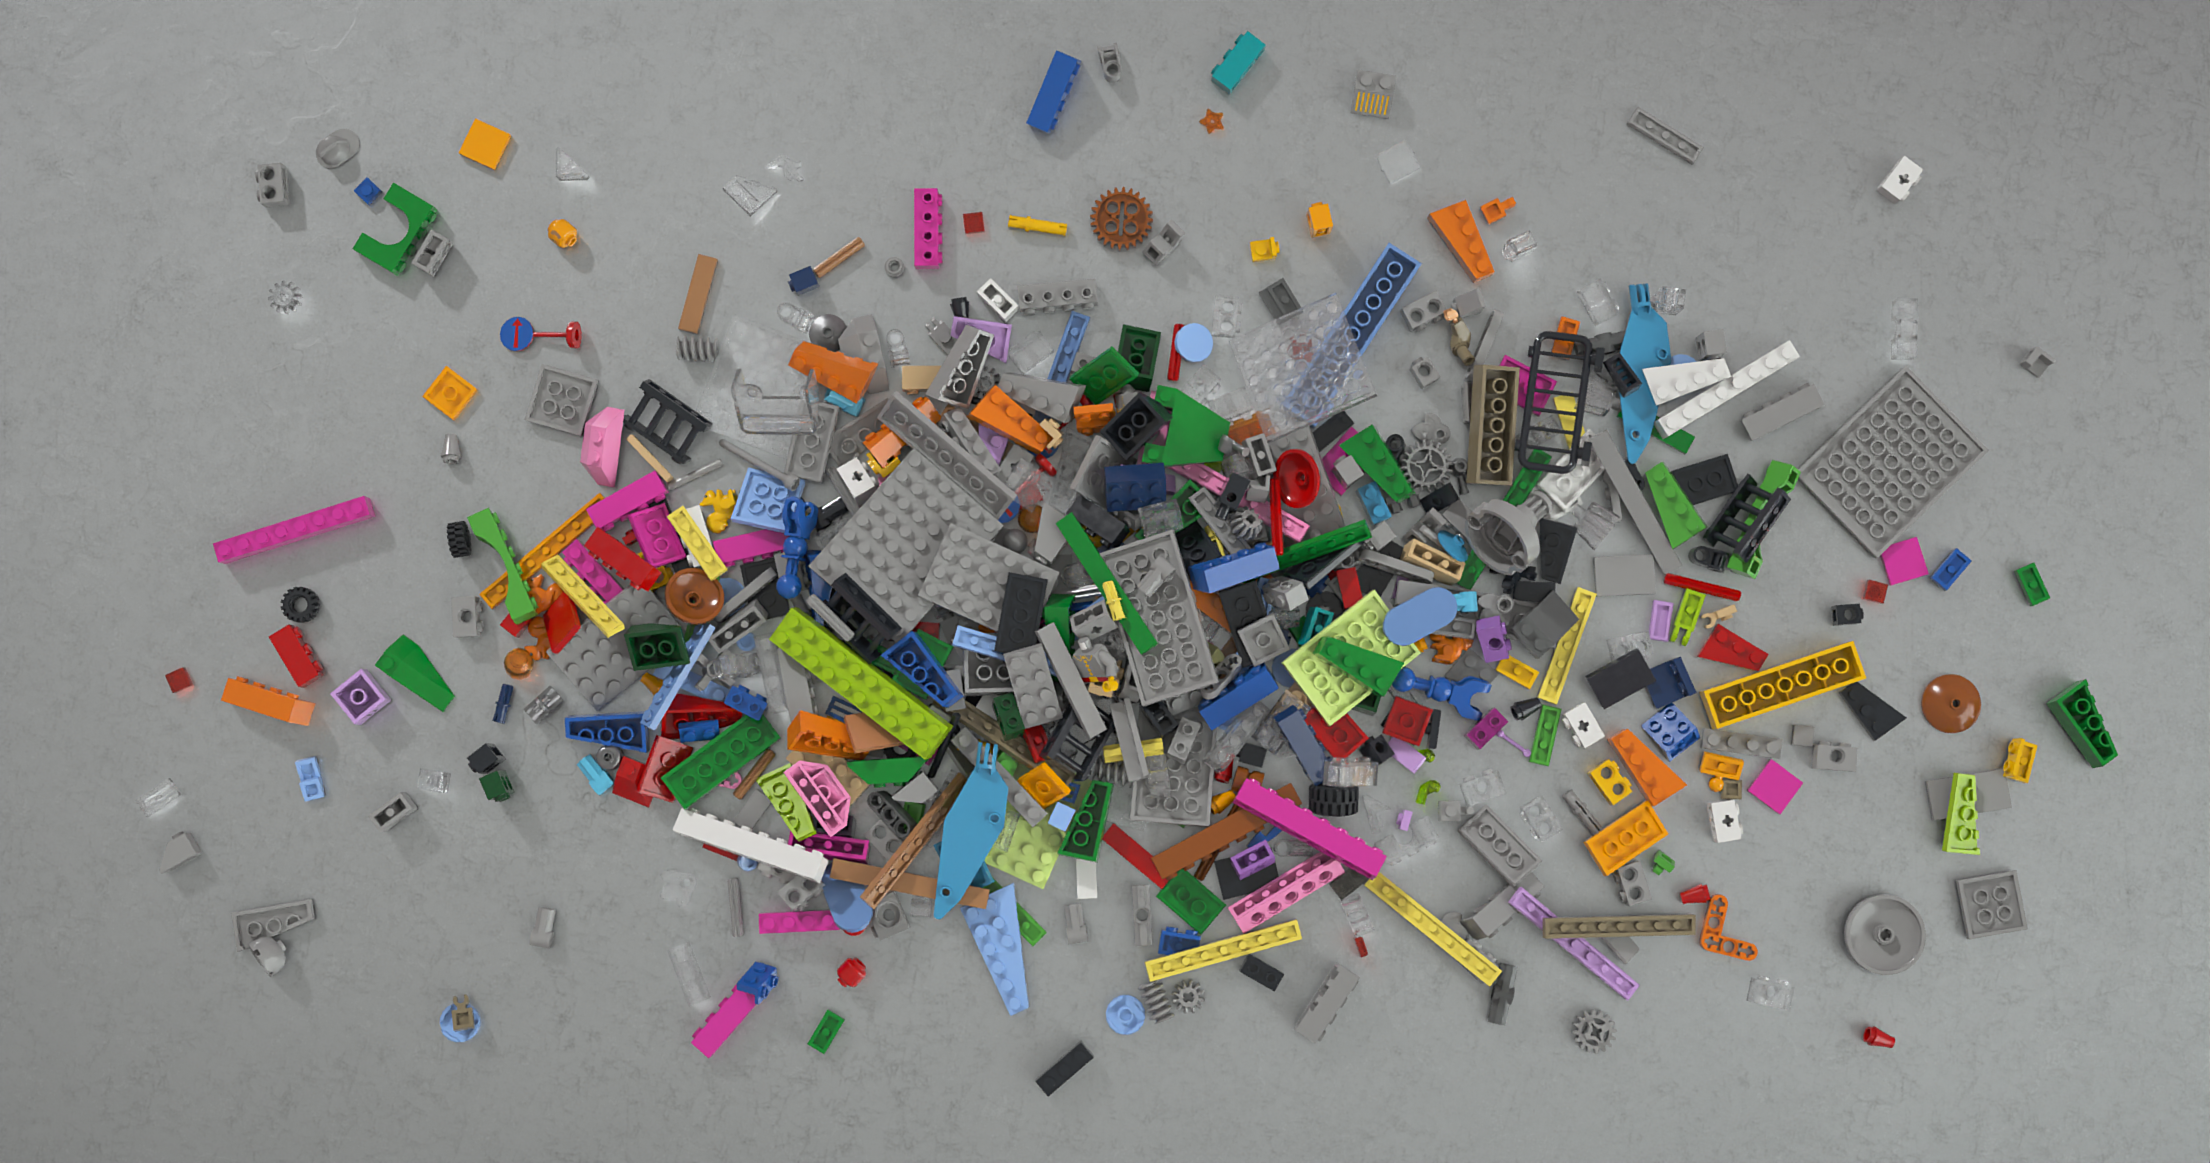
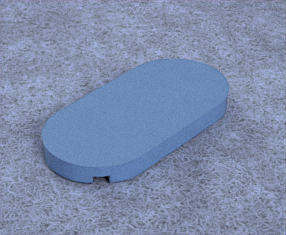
(1419, 616)
(845, 903)

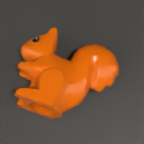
(543, 597)
(537, 629)
(1448, 649)

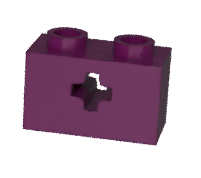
(1486, 728)

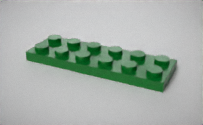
(720, 759)

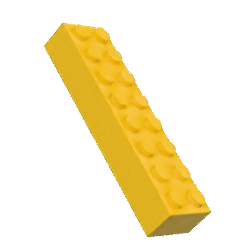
(1782, 685)

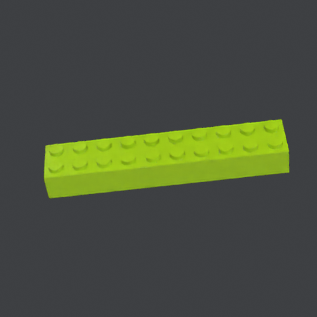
(861, 683)

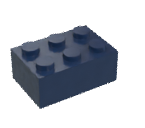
(1134, 486)

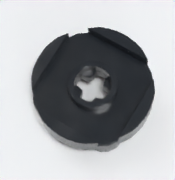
(1327, 599)

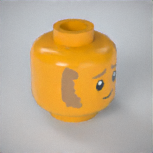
(562, 233)

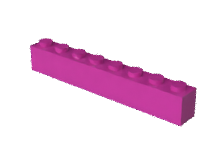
(294, 530)
(1310, 829)

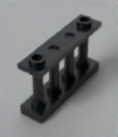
(683, 413)
(1760, 527)
(870, 610)
(1062, 733)

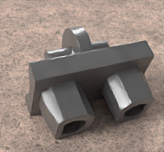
(1395, 507)
(543, 704)

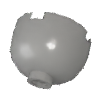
(269, 954)

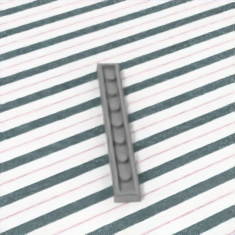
(1635, 502)

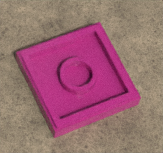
(1904, 561)
(1775, 786)

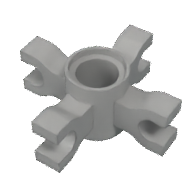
(707, 676)

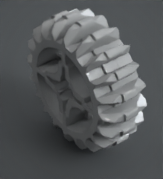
(1409, 461)

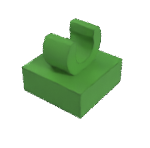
(1662, 862)

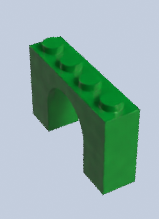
(394, 256)

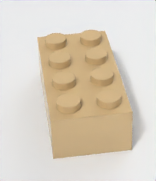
(850, 781)

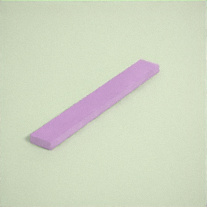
(1577, 947)

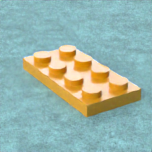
(1625, 838)

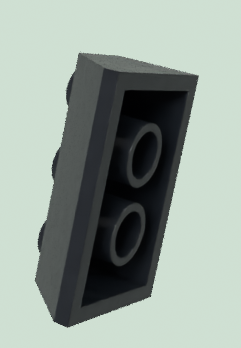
(1135, 425)

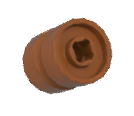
(1243, 773)

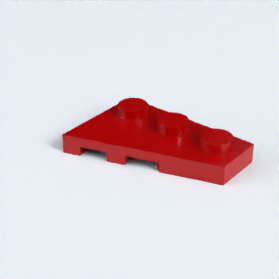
(1731, 649)

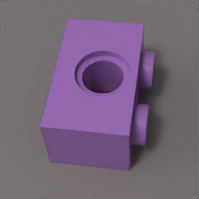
(1497, 648)
(1252, 860)

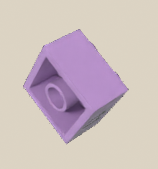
(360, 696)

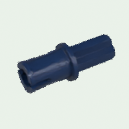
(503, 703)

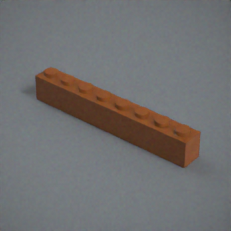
(1213, 838)

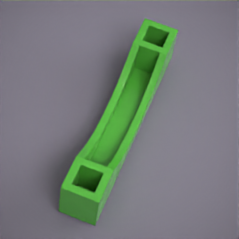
(1777, 475)
(518, 599)

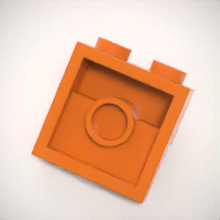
(1093, 418)

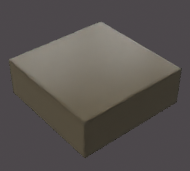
(1731, 789)

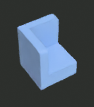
(1061, 816)

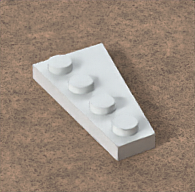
(1680, 379)

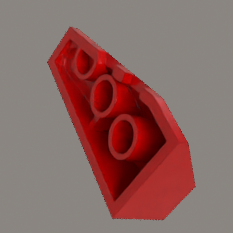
(692, 709)

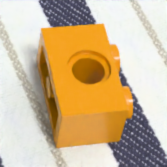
(1319, 219)

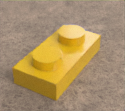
(1517, 671)

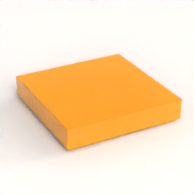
(484, 144)
(450, 393)
(1044, 785)

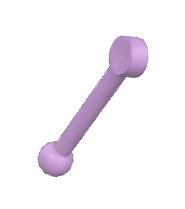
(1526, 752)

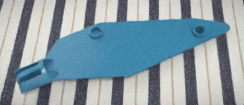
(1643, 347)
(970, 830)

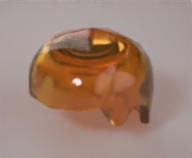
(1029, 521)
(518, 663)

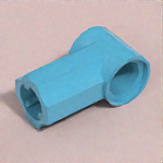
(844, 403)
(1466, 601)
(598, 778)

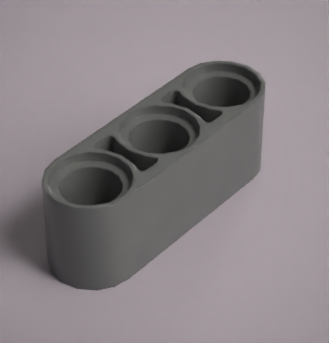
(884, 813)

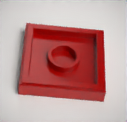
(1407, 720)

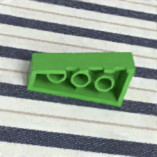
(1674, 506)

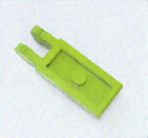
(1687, 615)

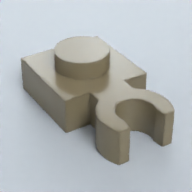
(462, 1017)

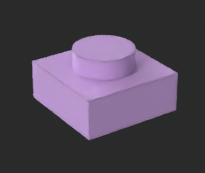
(1403, 820)

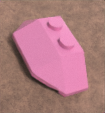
(602, 445)
(821, 794)

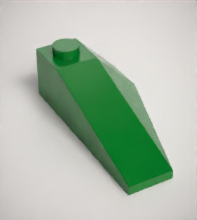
(411, 668)

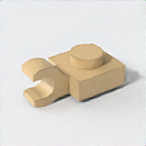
(1724, 614)

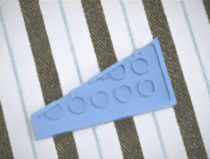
(999, 941)

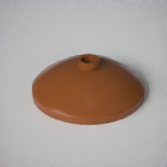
(695, 585)
(1939, 708)

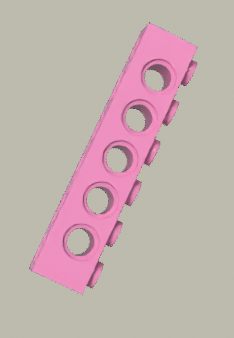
(1285, 891)

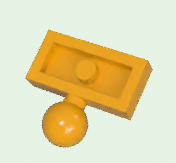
(1721, 767)

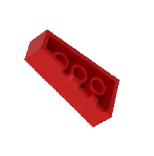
(622, 559)

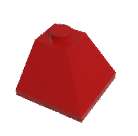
(628, 779)

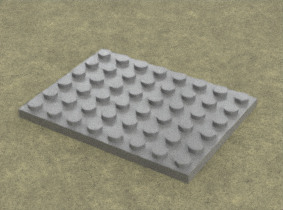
(1891, 462)
(897, 536)

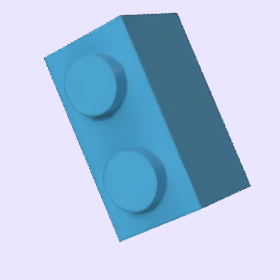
(1373, 503)

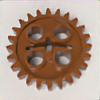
(1138, 219)

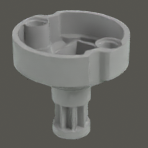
(1506, 534)

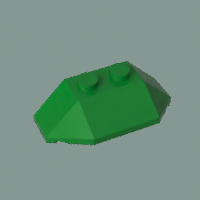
(887, 770)

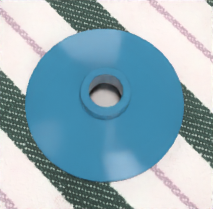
(1453, 545)

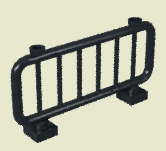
(1576, 452)

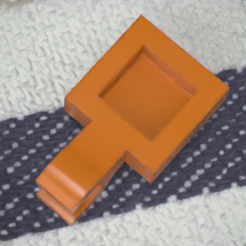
(1495, 210)

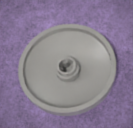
(1885, 934)

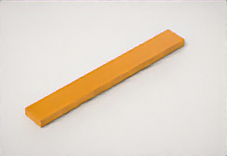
(548, 548)

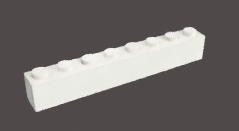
(1726, 389)
(751, 845)

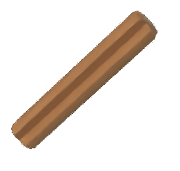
(839, 257)
(753, 774)

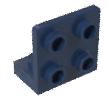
(1671, 683)

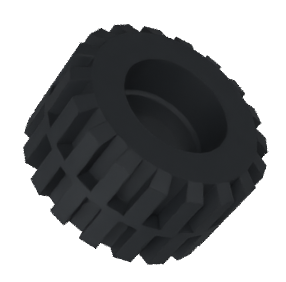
(1333, 800)

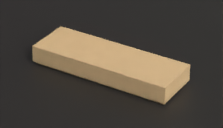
(650, 458)

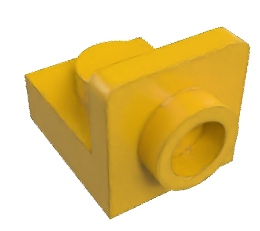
(1264, 249)

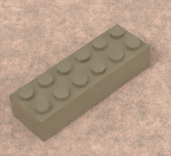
(1492, 425)

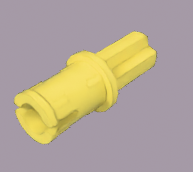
(1113, 601)

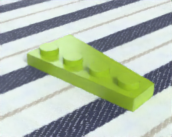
(787, 802)
(1960, 826)

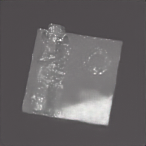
(1028, 485)

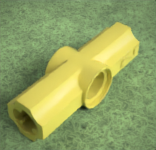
(1150, 748)

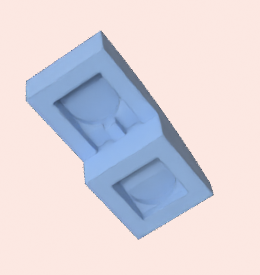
(310, 777)

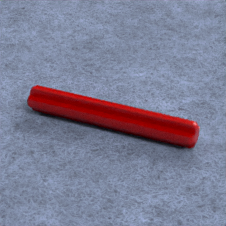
(1276, 518)
(1702, 587)

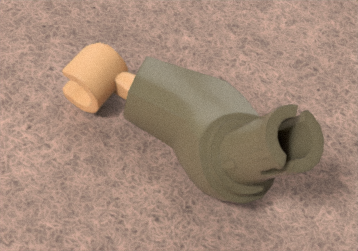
(1460, 337)

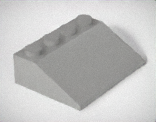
(985, 674)

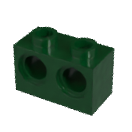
(1008, 716)
(497, 786)

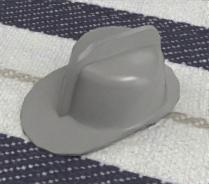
(337, 148)

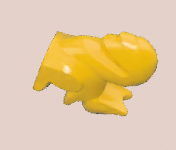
(723, 508)

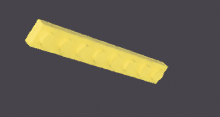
(1434, 929)
(1223, 950)

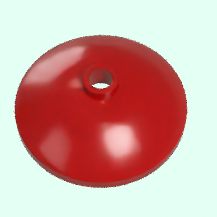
(1297, 478)

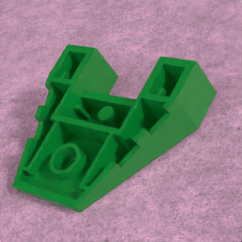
(1192, 432)

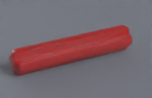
(1175, 358)

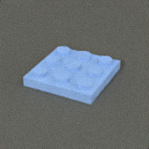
(763, 501)

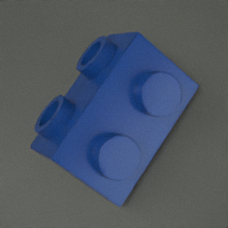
(746, 703)
(1173, 941)
(758, 981)

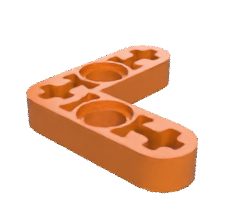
(1715, 933)

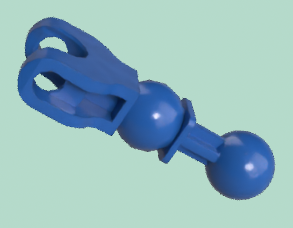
(797, 528)
(1442, 689)

